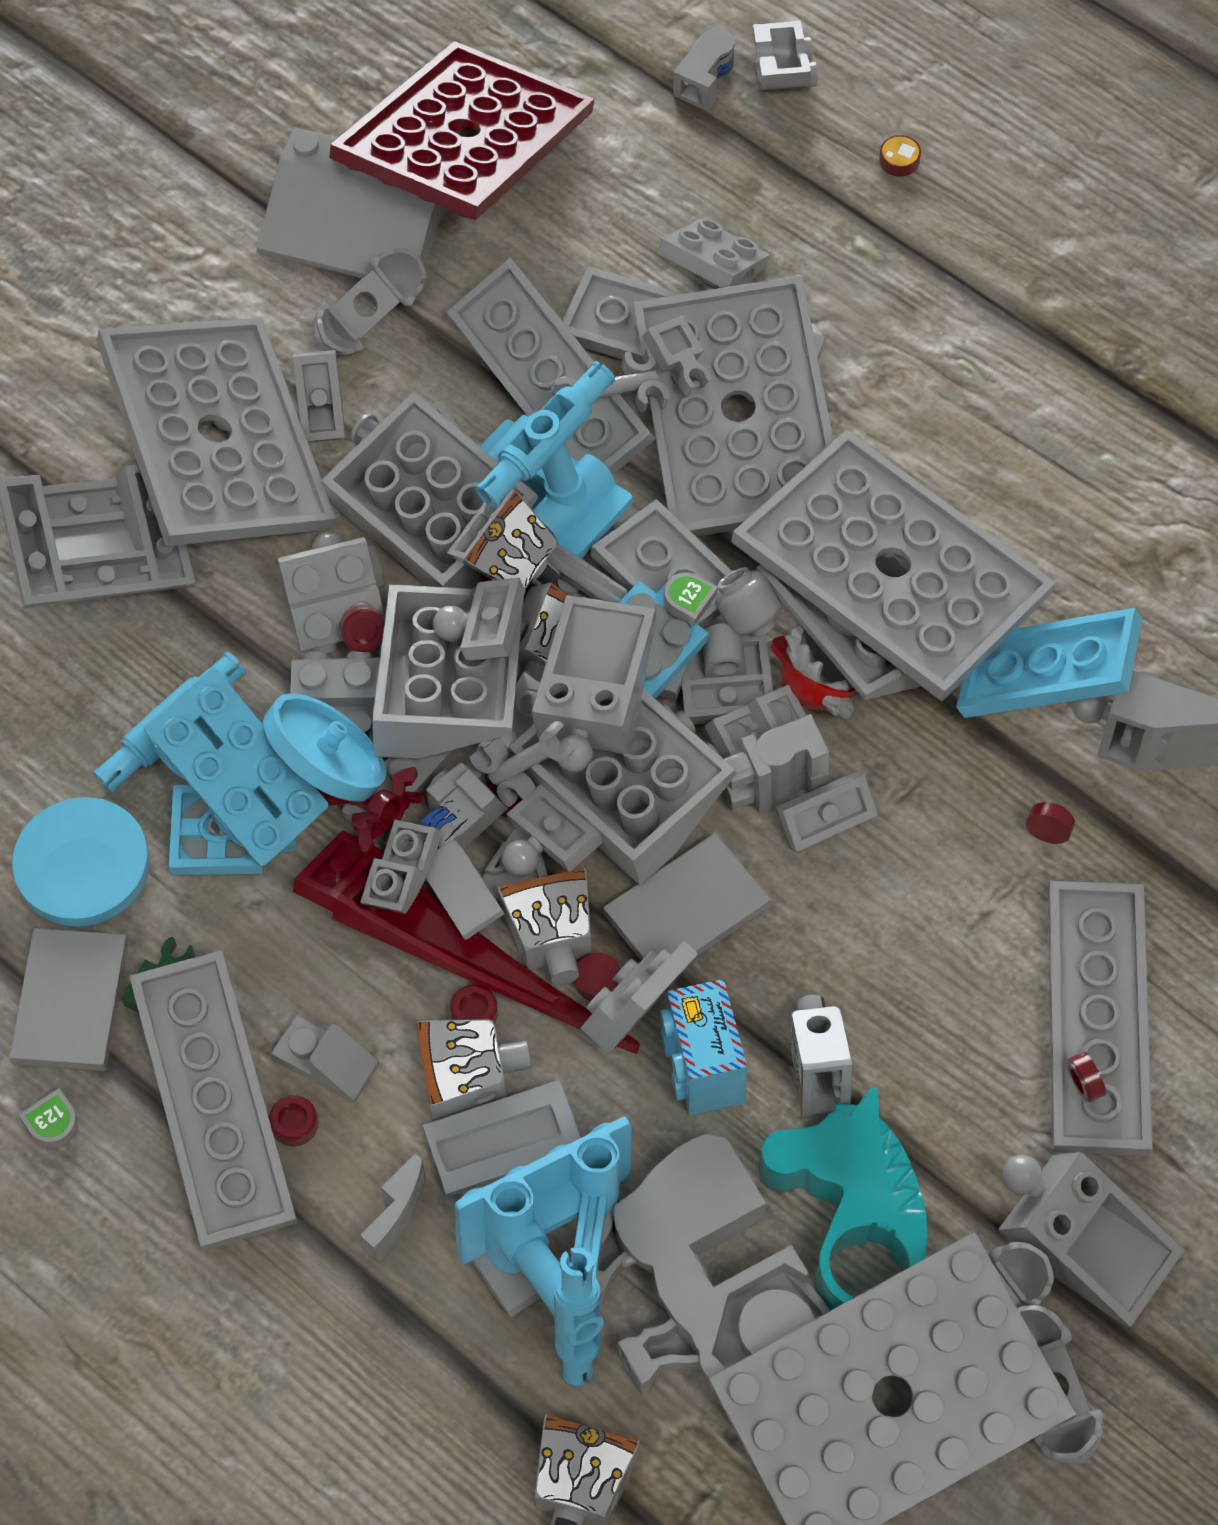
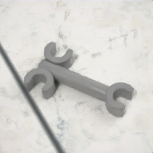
(637, 377)
(508, 772)

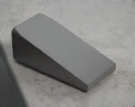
(462, 890)

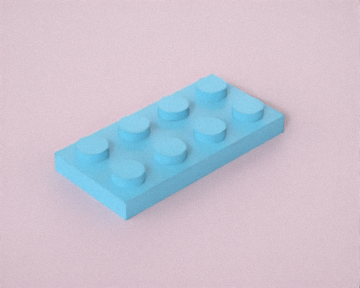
(1055, 664)

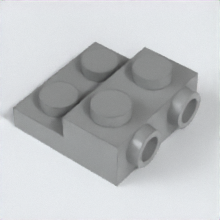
(324, 587)
(341, 683)
(637, 992)

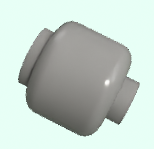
(747, 602)

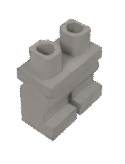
(778, 765)

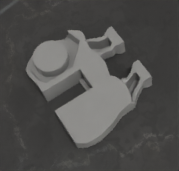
(677, 1213)

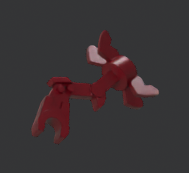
(381, 808)

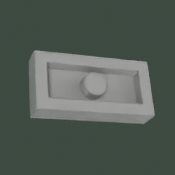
(827, 811)

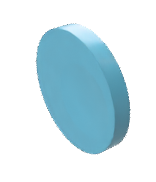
(324, 747)
(81, 861)

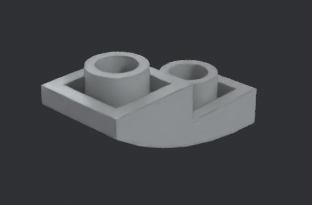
(404, 867)

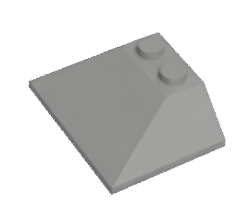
(88, 540)

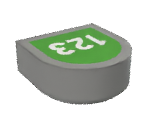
(688, 596)
(51, 1120)

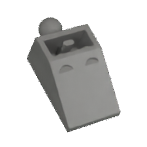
(595, 677)
(1155, 725)
(1089, 1232)

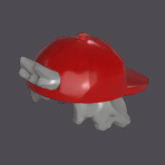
(812, 674)

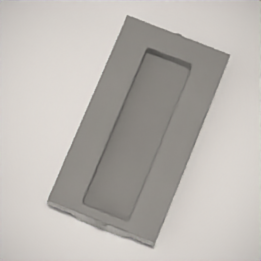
(499, 1136)

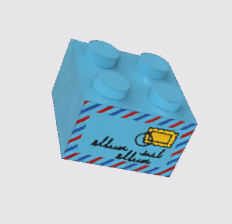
(704, 1047)

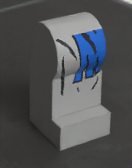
(702, 67)
(465, 811)

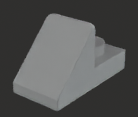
(319, 395)
(326, 1057)

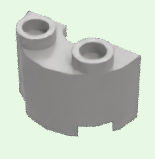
(783, 56)

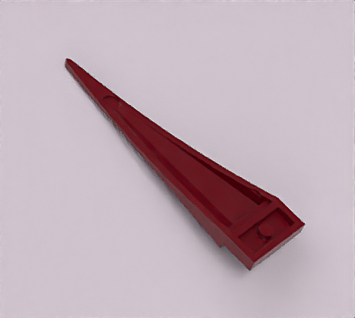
(427, 931)

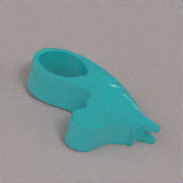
(864, 1172)

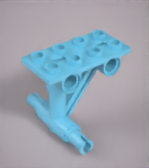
(574, 497)
(225, 756)
(531, 1200)

